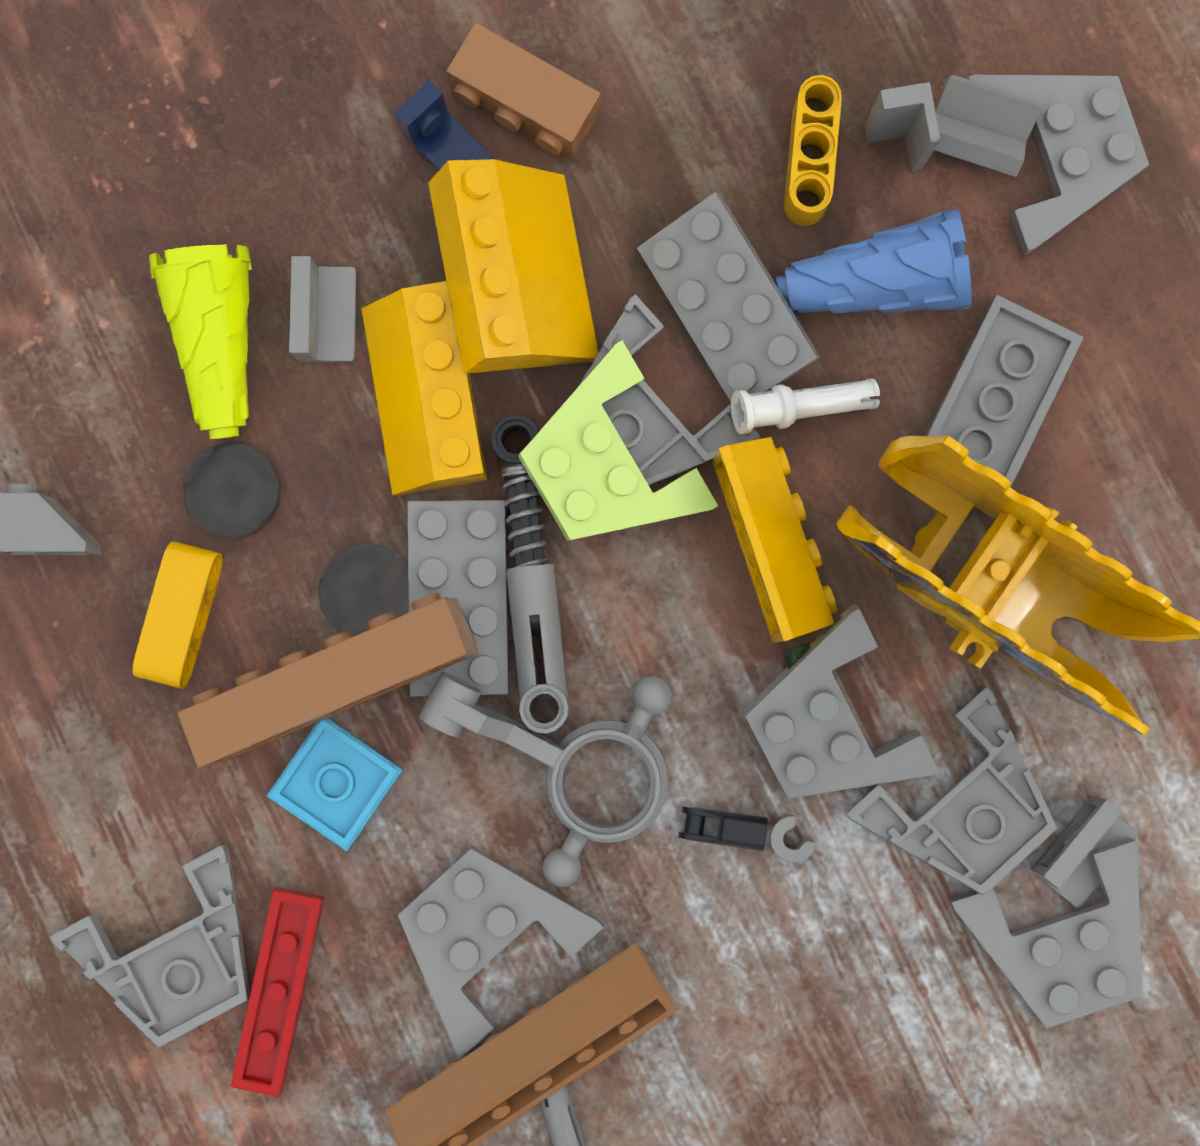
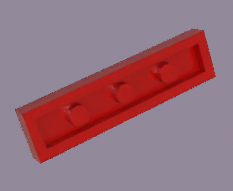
(277, 992)

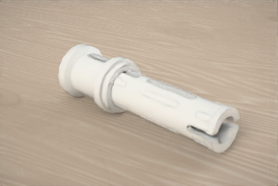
(784, 406)

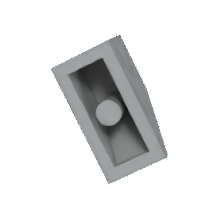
(40, 525)

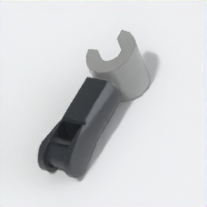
(746, 832)

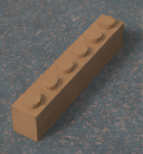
(328, 681)
(535, 1055)

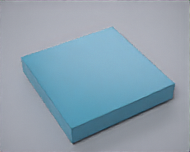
(335, 782)

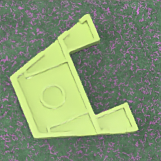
(588, 469)

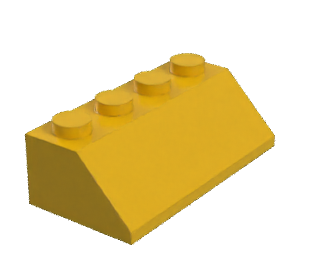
(422, 391)
(773, 540)

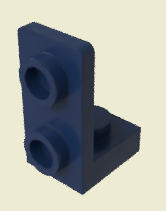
(434, 130)

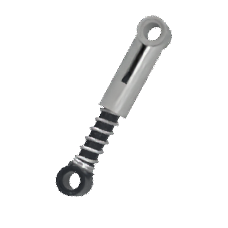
(530, 585)

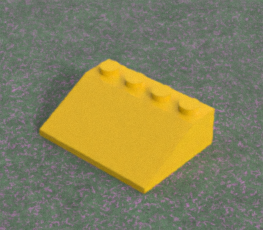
(511, 266)

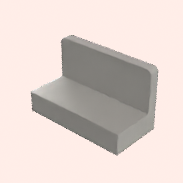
(906, 114)
(984, 124)
(322, 312)
(1067, 860)

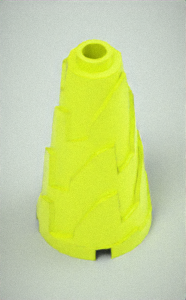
(207, 314)

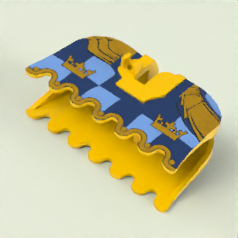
(1017, 577)

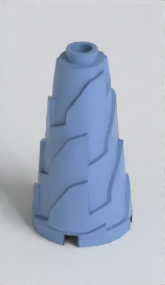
(890, 272)

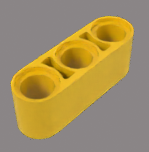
(819, 130)
(177, 615)

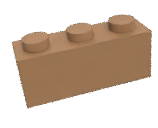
(523, 91)

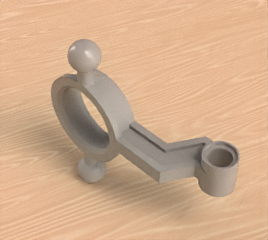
(454, 706)

